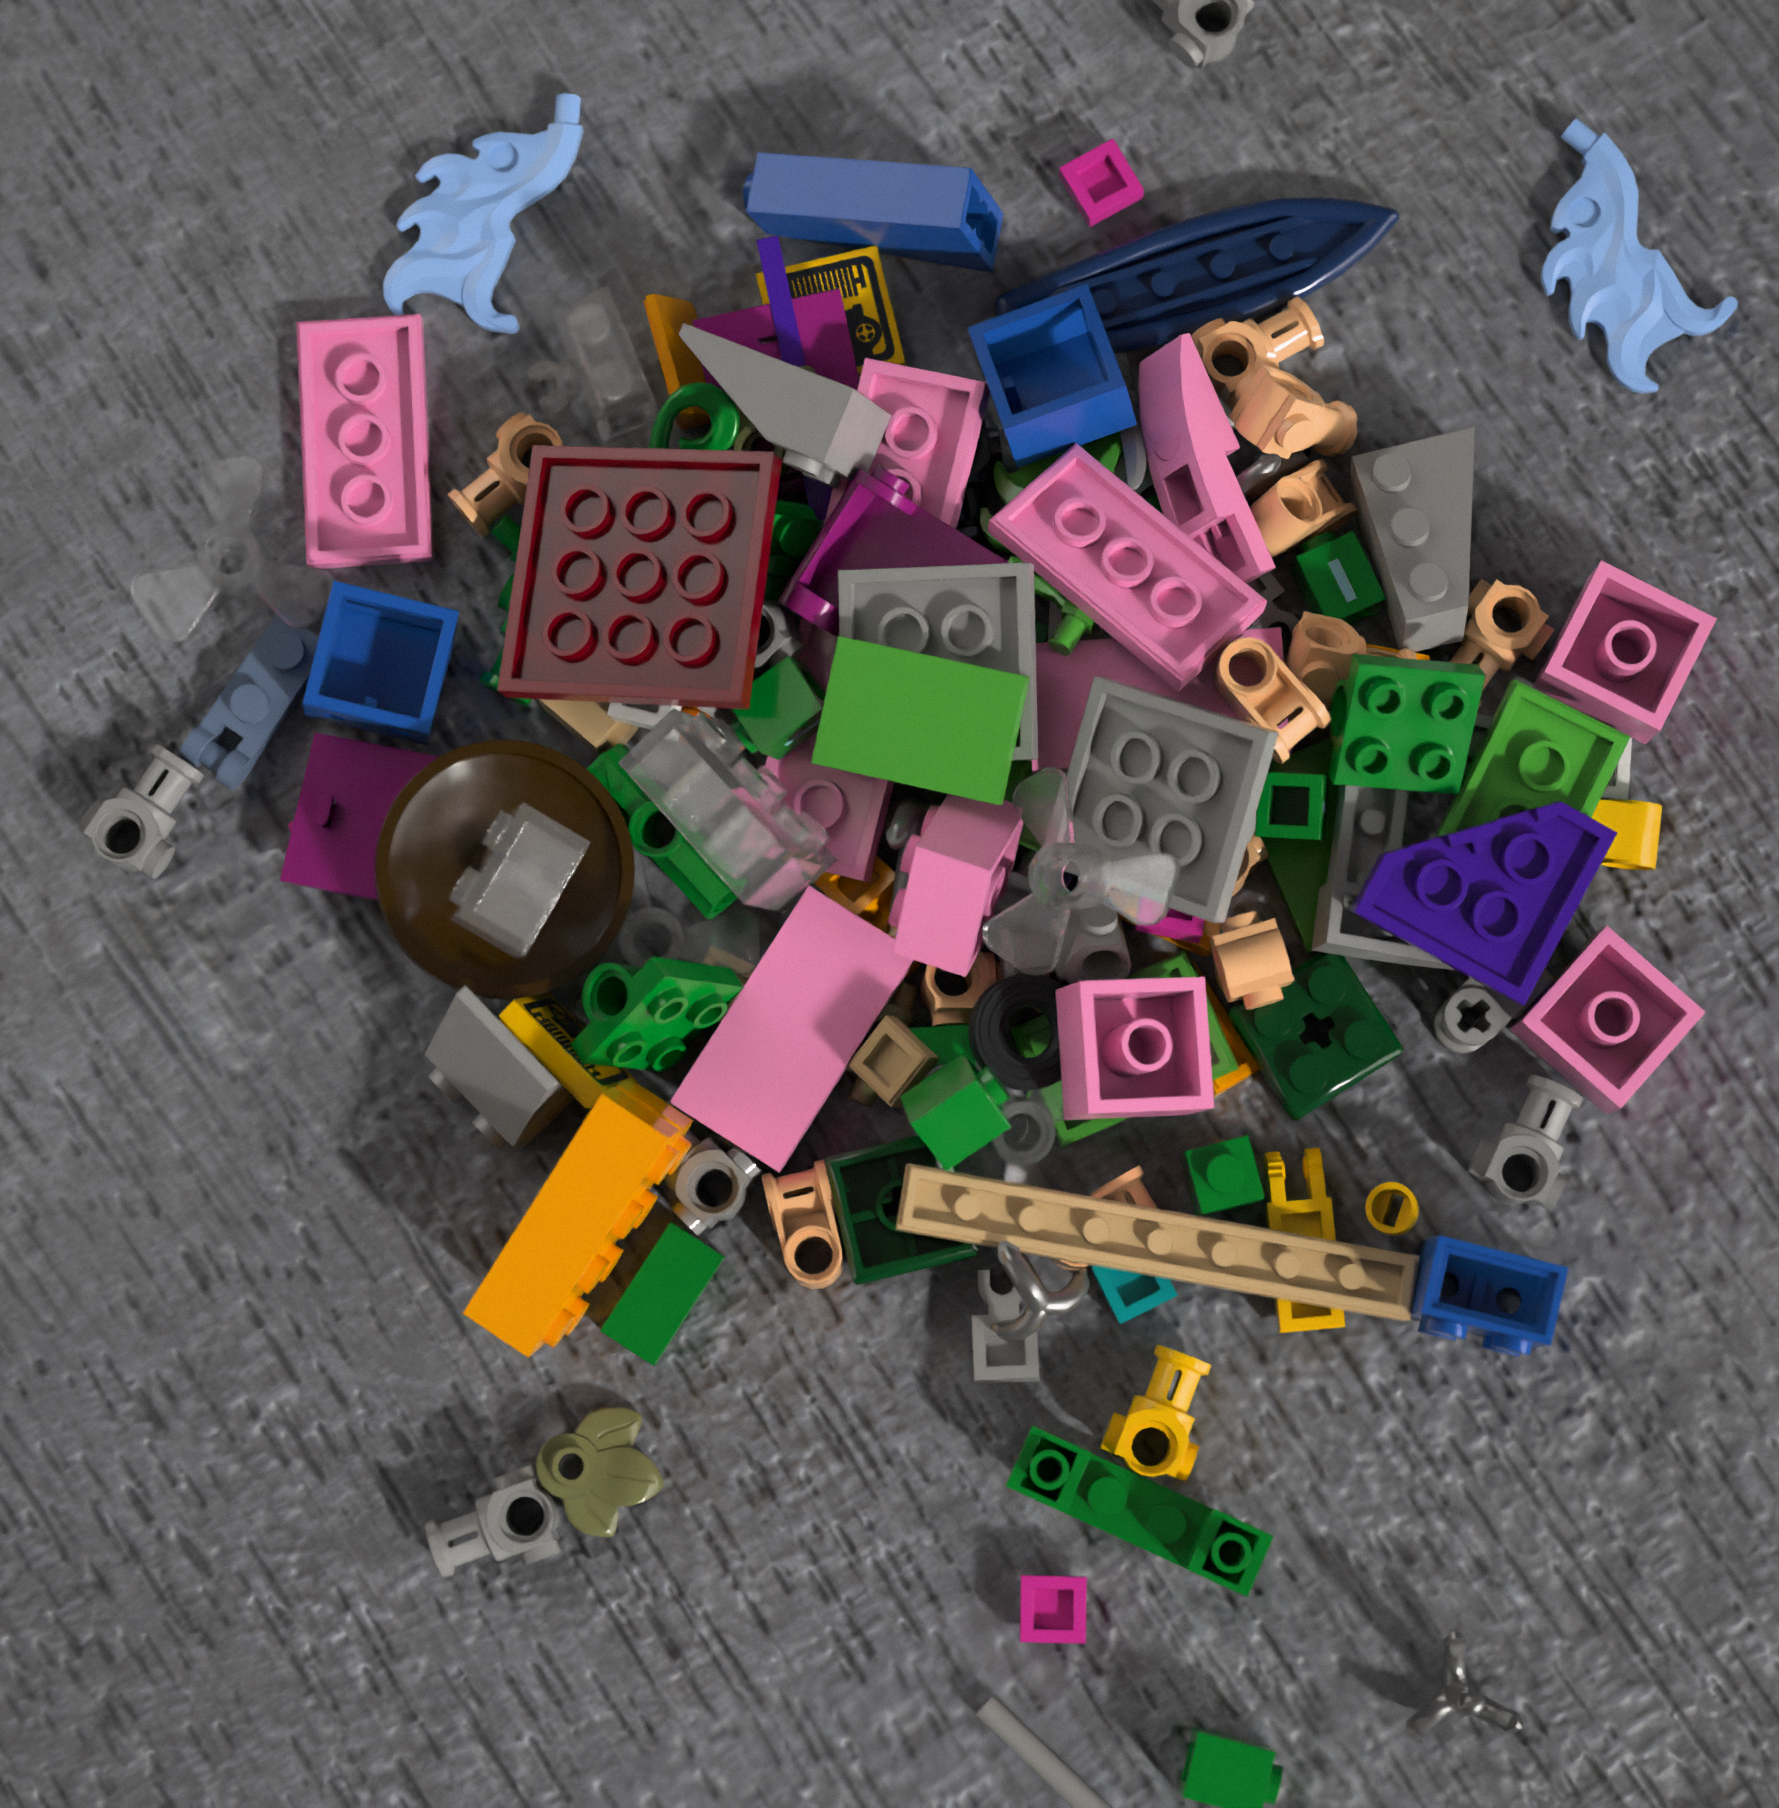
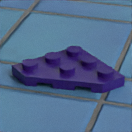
(1489, 893)

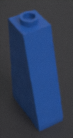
(857, 204)

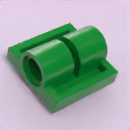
(1404, 723)
(651, 1011)

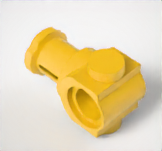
(1165, 1415)

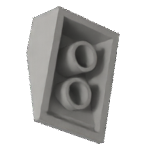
(816, 421)
(494, 1073)

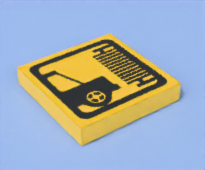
(863, 297)
(547, 1033)

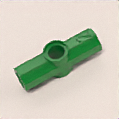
(677, 858)

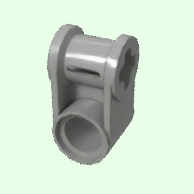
(1490, 1007)

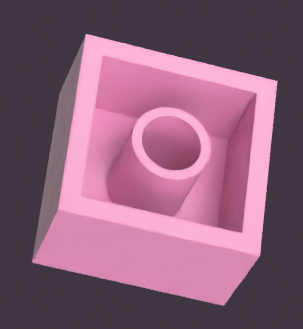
(1624, 652)
(954, 881)
(1607, 1020)
(1134, 1048)

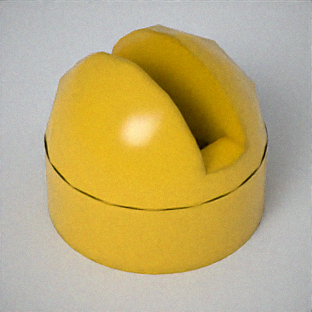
(1379, 1205)

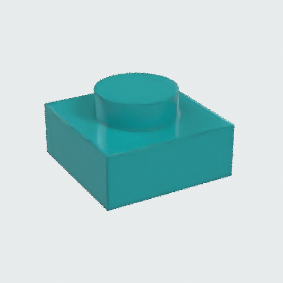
(1132, 1293)

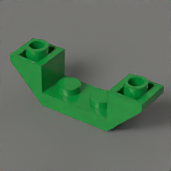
(1139, 1511)

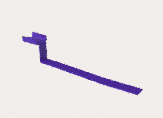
(789, 342)

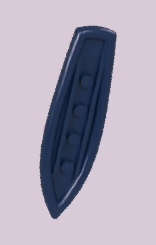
(1216, 267)

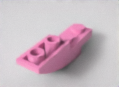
(1188, 459)

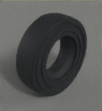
(987, 1036)

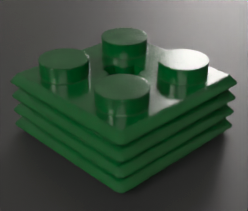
(1306, 1074)
(860, 1188)

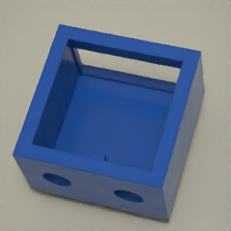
(1052, 375)
(380, 663)
(1473, 1306)

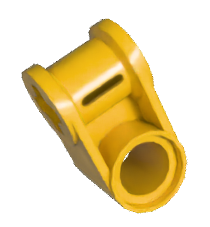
(1636, 829)

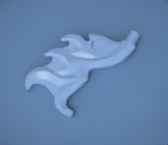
(469, 215)
(1610, 273)

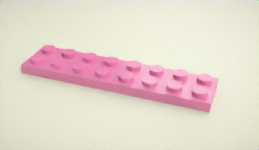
(933, 451)

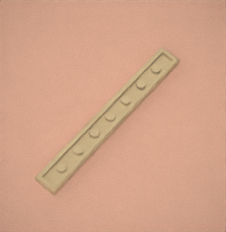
(1157, 1242)

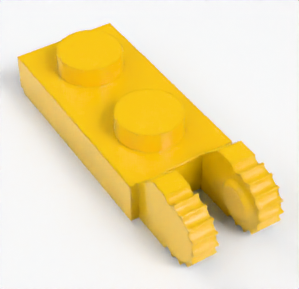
(1303, 1217)

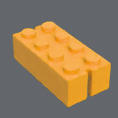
(578, 1217)

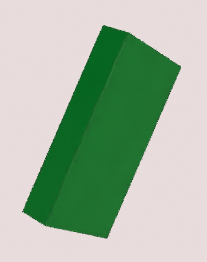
(662, 1294)

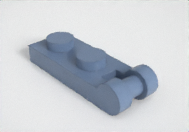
(254, 703)

